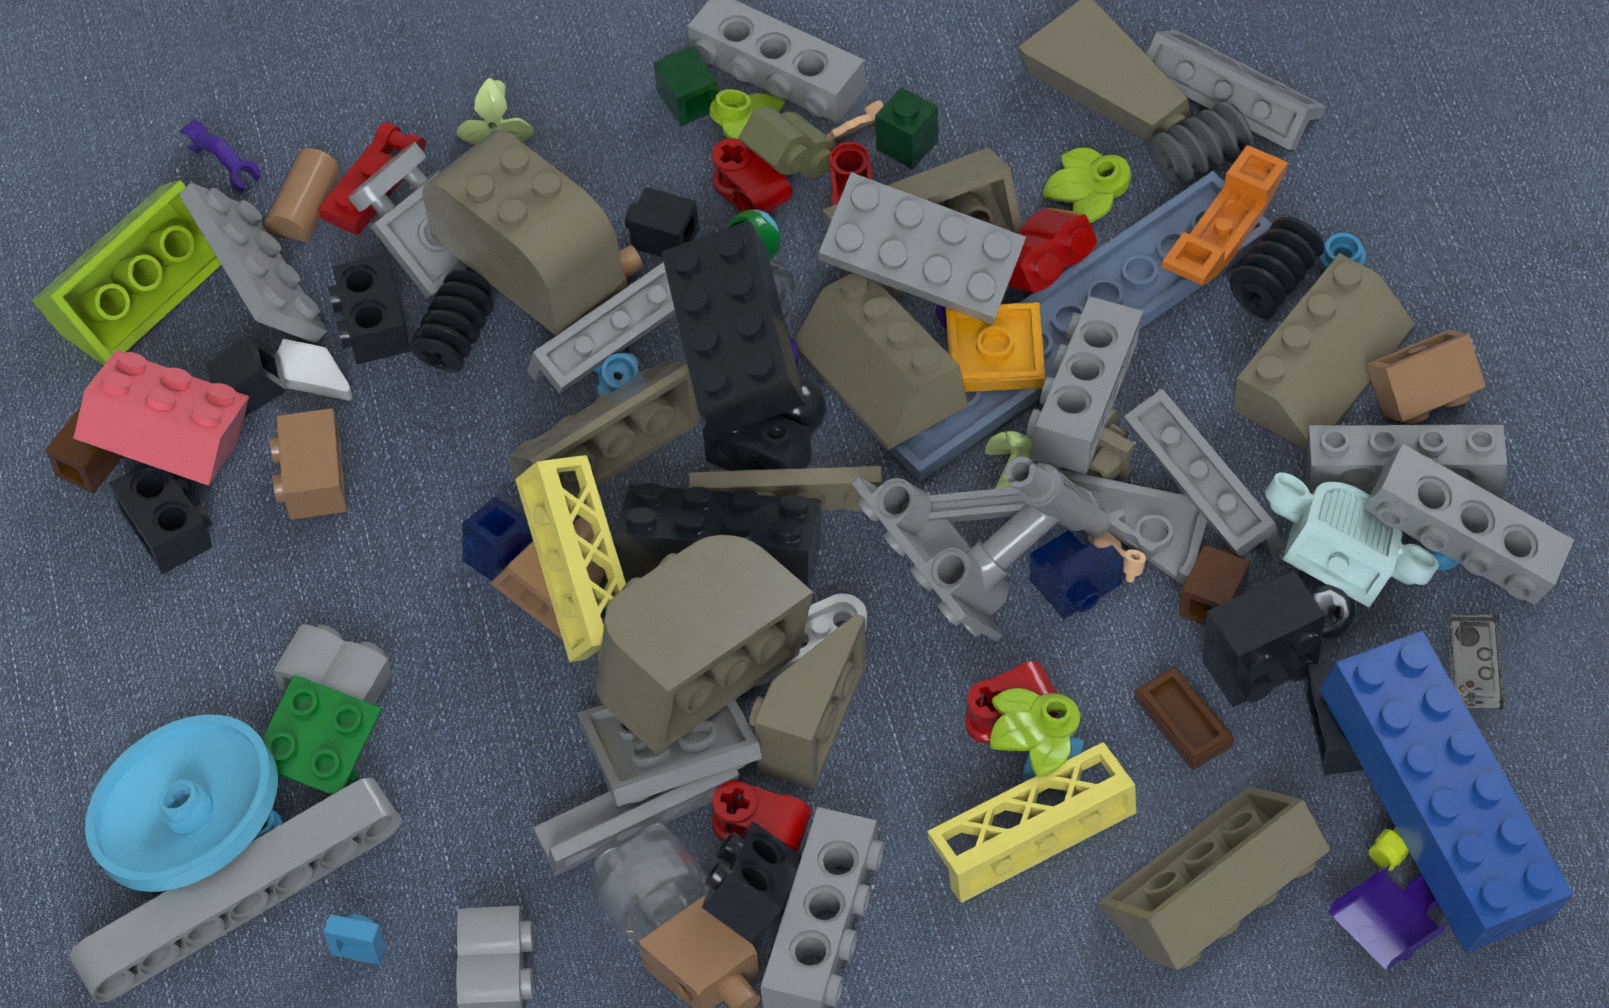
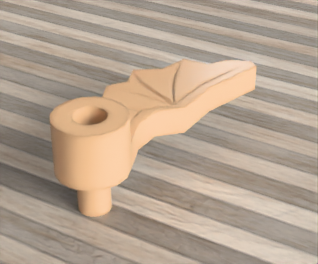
(859, 122)
(1133, 559)

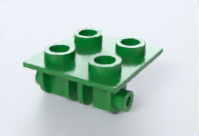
(319, 735)

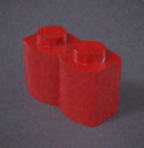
(1052, 241)

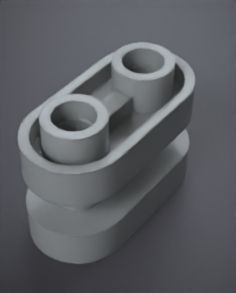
(400, 166)

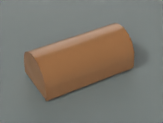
(303, 191)

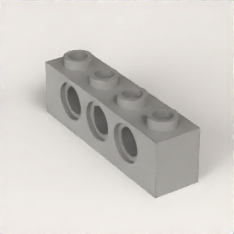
(778, 58)
(1085, 384)
(1359, 452)
(1493, 525)
(833, 842)

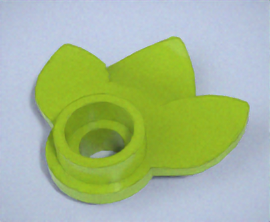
(734, 108)
(1084, 182)
(1031, 728)

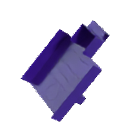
(1387, 919)

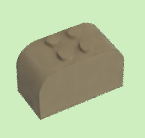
(525, 230)
(697, 636)

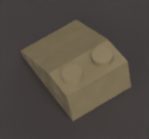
(808, 705)

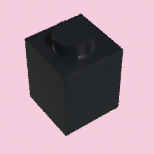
(661, 221)
(249, 370)

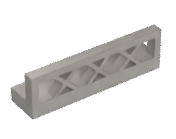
(1216, 78)
(604, 331)
(1203, 475)
(602, 825)

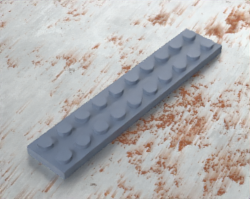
(1119, 272)

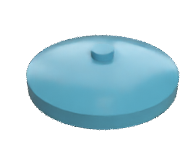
(181, 803)

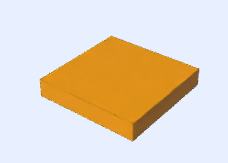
(998, 354)

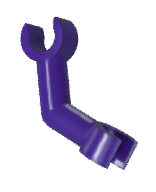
(222, 150)

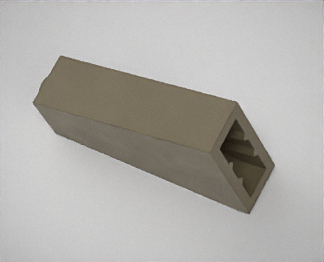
(1104, 70)

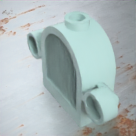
(1343, 541)

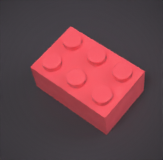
(161, 416)

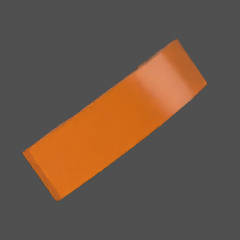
(1228, 219)

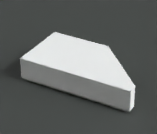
(312, 370)

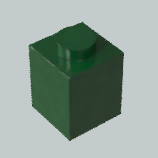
(685, 85)
(906, 128)

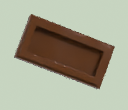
(1184, 718)

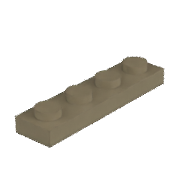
(829, 485)

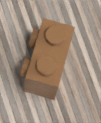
(1426, 377)
(309, 464)

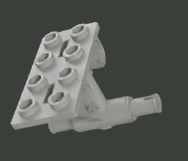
(969, 577)

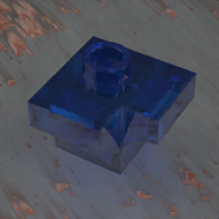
(494, 537)
(1074, 574)

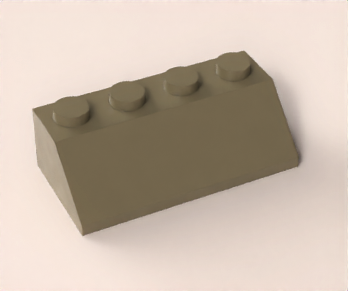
(971, 185)
(1319, 354)
(880, 360)
(618, 426)
(1216, 876)

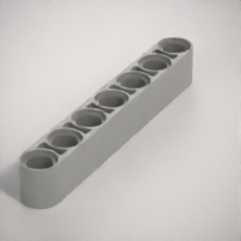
(256, 880)

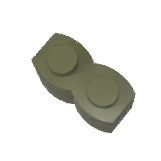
(788, 142)

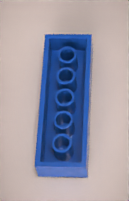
(1445, 791)

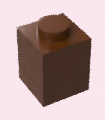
(79, 461)
(1213, 581)

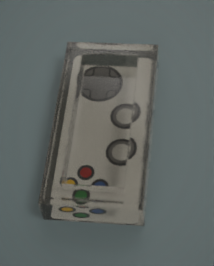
(1476, 660)

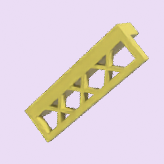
(562, 550)
(1037, 837)

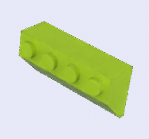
(130, 276)

